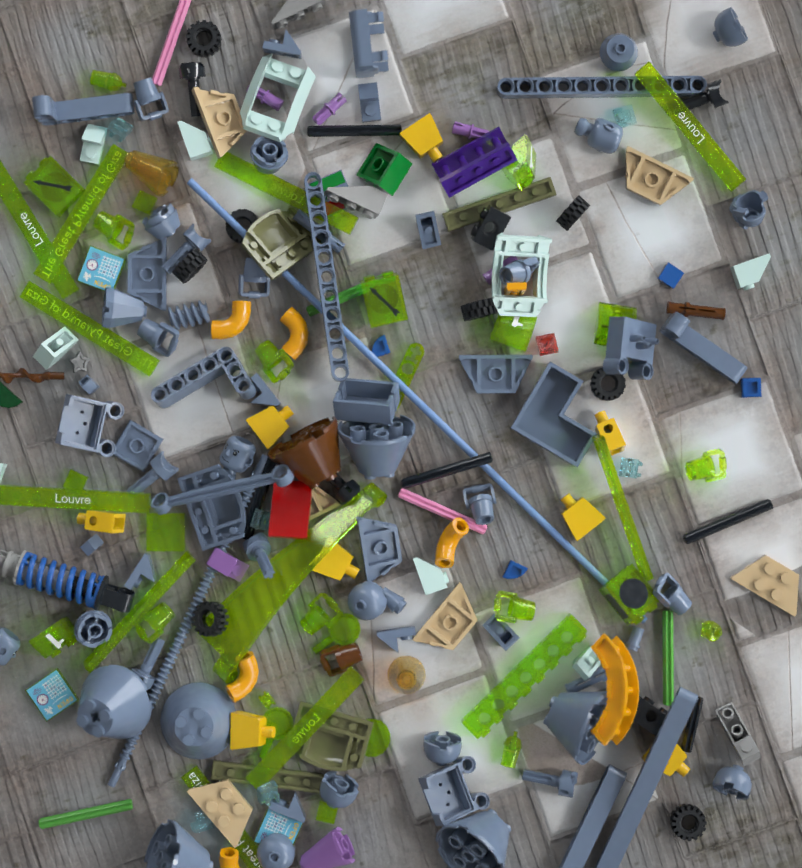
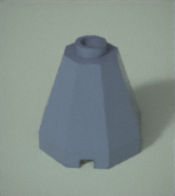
(121, 308)

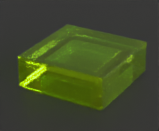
(144, 202)
(75, 480)
(326, 813)

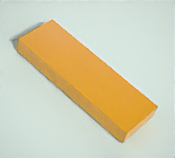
(515, 289)

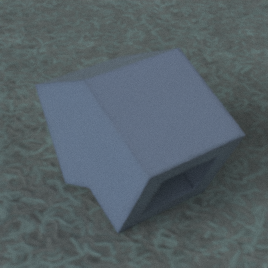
(88, 384)
(92, 545)

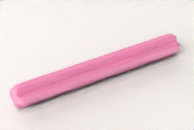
(170, 41)
(439, 509)

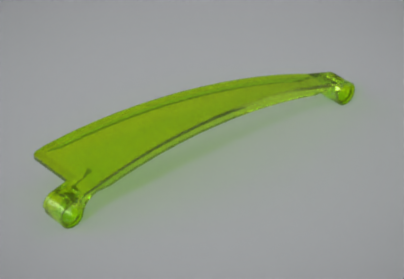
(260, 598)

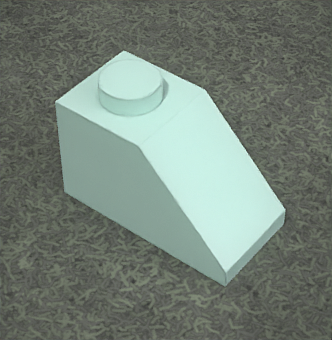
(196, 141)
(749, 272)
(55, 348)
(431, 576)

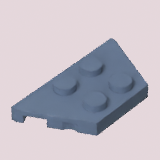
(146, 276)
(495, 372)
(378, 547)

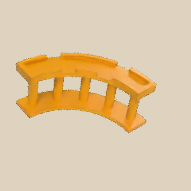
(621, 690)

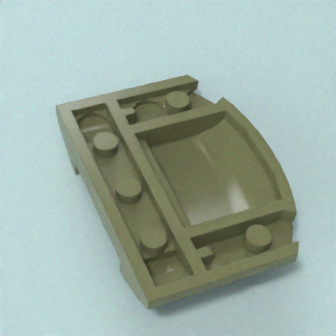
(277, 242)
(338, 743)

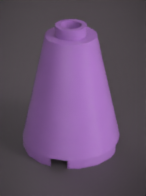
(329, 852)

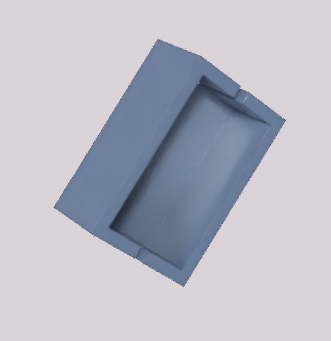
(366, 401)

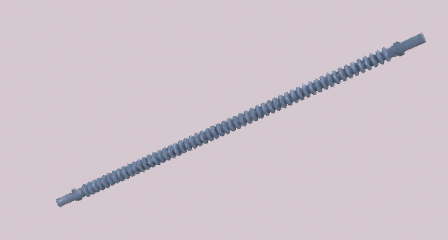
(181, 635)

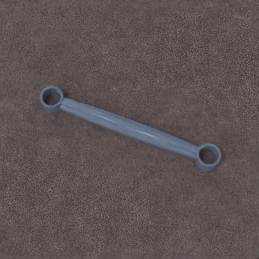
(222, 489)

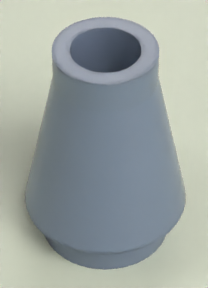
(394, 601)

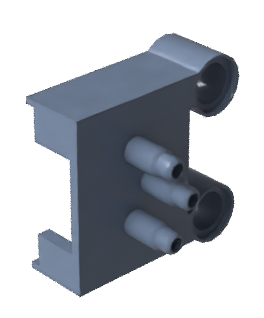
(630, 341)
(83, 424)
(448, 792)

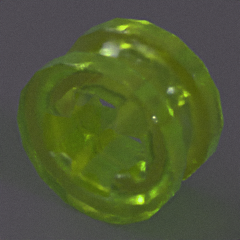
(267, 700)

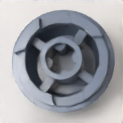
(618, 52)
(268, 155)
(162, 221)
(93, 628)

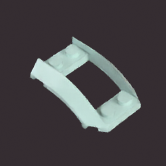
(284, 74)
(524, 247)

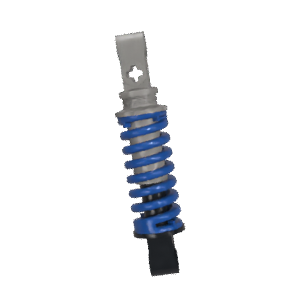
(57, 580)

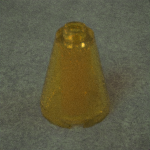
(152, 170)
(406, 667)

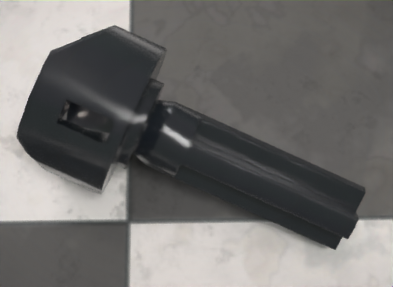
(192, 72)
(712, 96)
(347, 491)

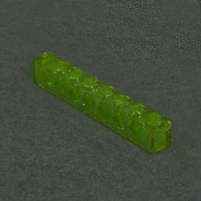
(568, 624)

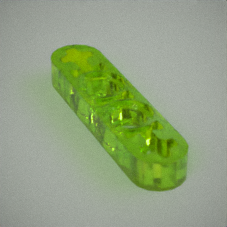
(407, 378)

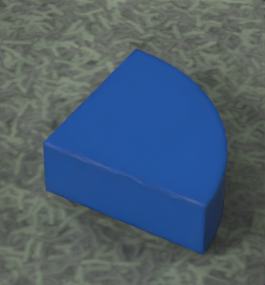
(380, 346)
(514, 570)

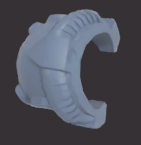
(749, 208)

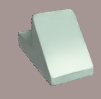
(93, 144)
(586, 663)

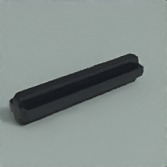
(691, 726)

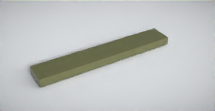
(504, 202)
(285, 778)

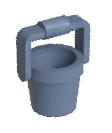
(147, 93)
(518, 270)
(253, 273)
(156, 333)
(481, 504)
(674, 596)

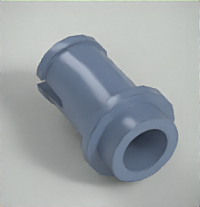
(635, 638)

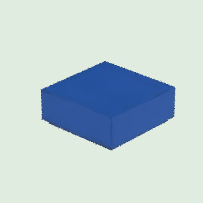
(670, 275)
(750, 387)

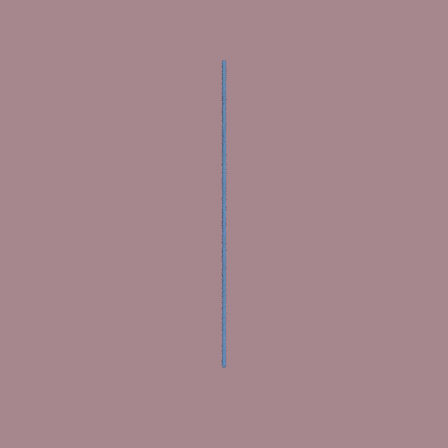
(414, 398)

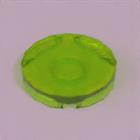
(379, 738)

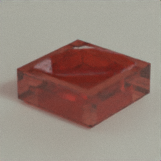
(547, 344)

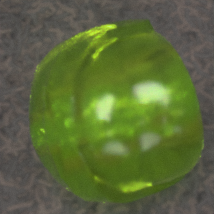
(711, 630)

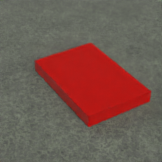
(290, 511)

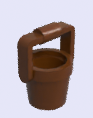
(346, 656)

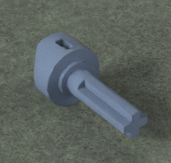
(193, 241)
(161, 469)
(258, 549)
(149, 662)
(564, 783)

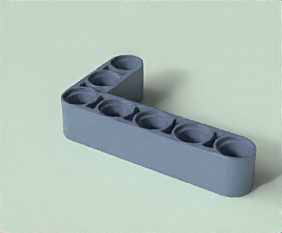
(52, 113)
(678, 331)
(204, 377)

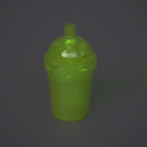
(106, 80)
(511, 751)

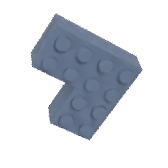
(544, 419)

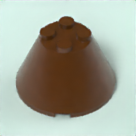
(311, 452)

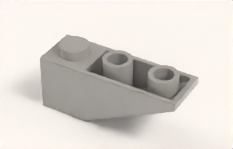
(295, 10)
(360, 198)
(738, 734)

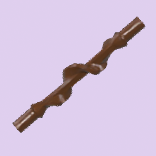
(37, 378)

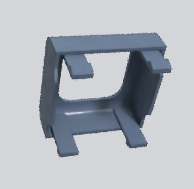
(362, 44)

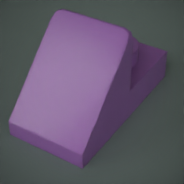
(227, 564)

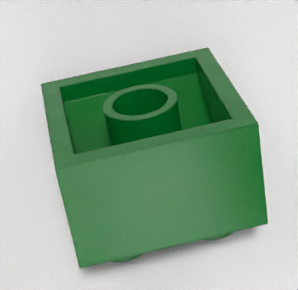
(384, 169)

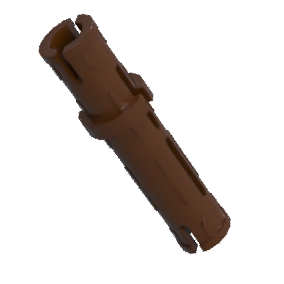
(696, 310)

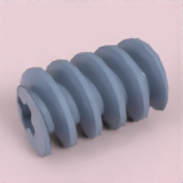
(189, 315)

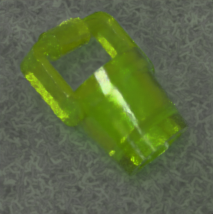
(111, 228)
(270, 357)
(704, 467)
(517, 608)
(317, 617)
(157, 619)

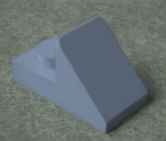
(287, 49)
(369, 102)
(428, 229)
(267, 396)
(144, 568)
(501, 632)
(390, 635)
(292, 811)

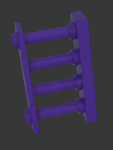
(474, 162)

